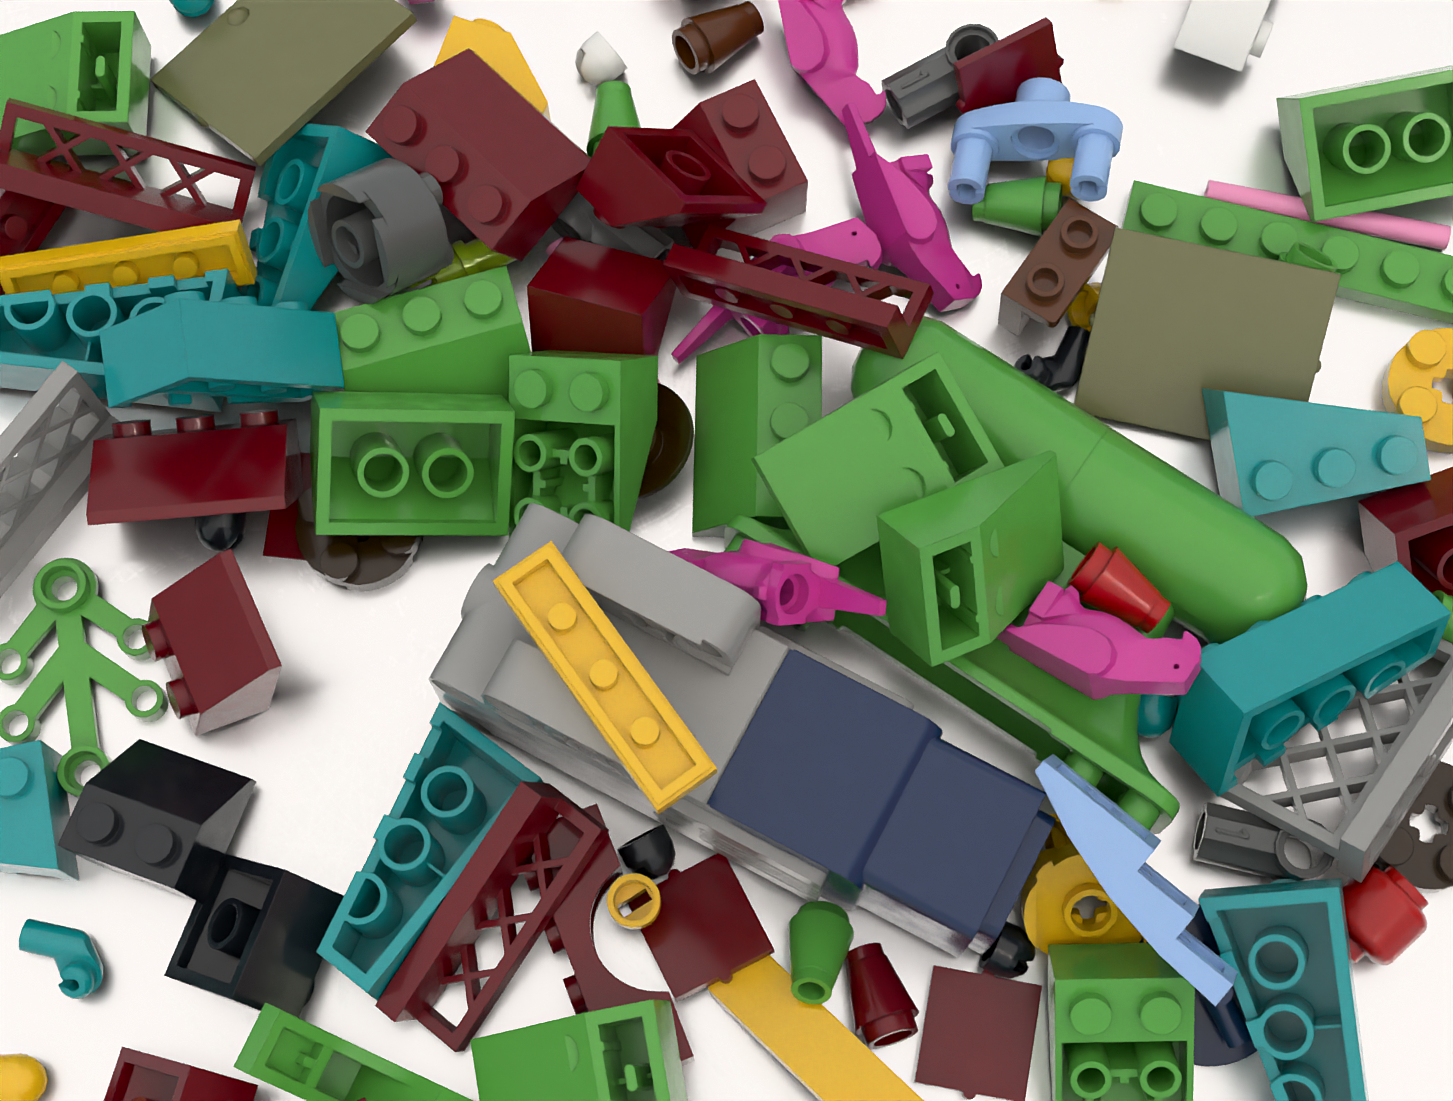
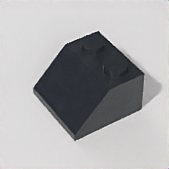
(159, 818)
(256, 936)

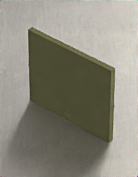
(277, 64)
(1197, 319)

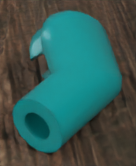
(72, 952)

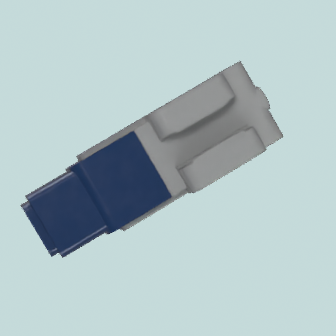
(816, 766)

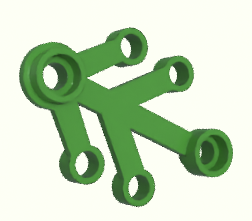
(73, 667)

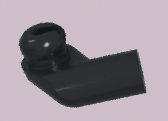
(1063, 368)

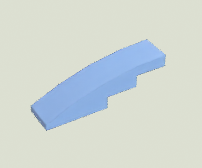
(1117, 854)

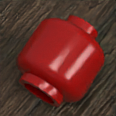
(1383, 915)

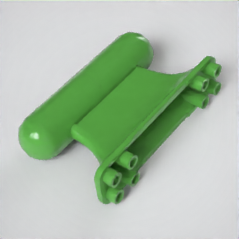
(1188, 541)

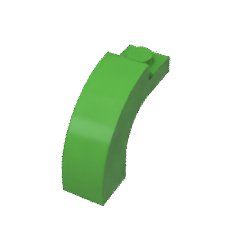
(326, 1067)

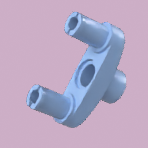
(1035, 128)

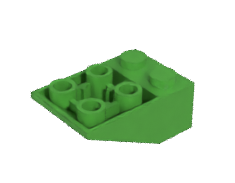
(79, 66)
(581, 432)
(874, 456)
(971, 557)
(1119, 1024)
(585, 1057)

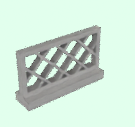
(50, 465)
(1385, 793)

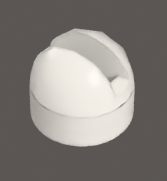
(598, 60)

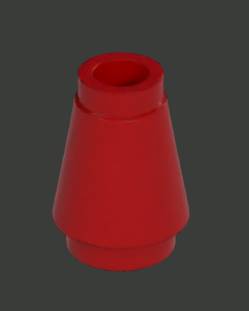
(1117, 587)

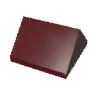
(599, 301)

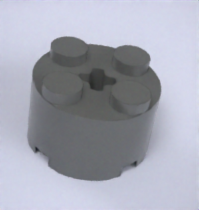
(380, 229)

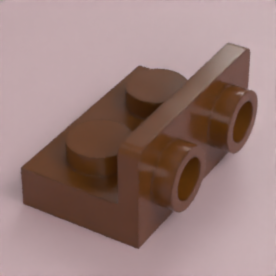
(1056, 268)

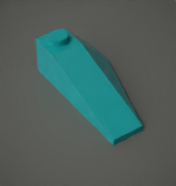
(284, 247)

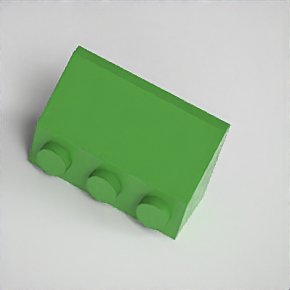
(1370, 143)
(435, 338)
(745, 404)
(411, 463)

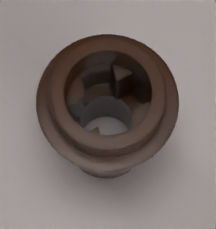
(715, 36)

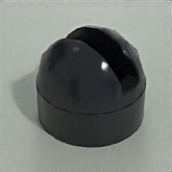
(221, 531)
(649, 853)
(1009, 953)

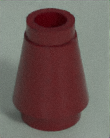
(878, 998)

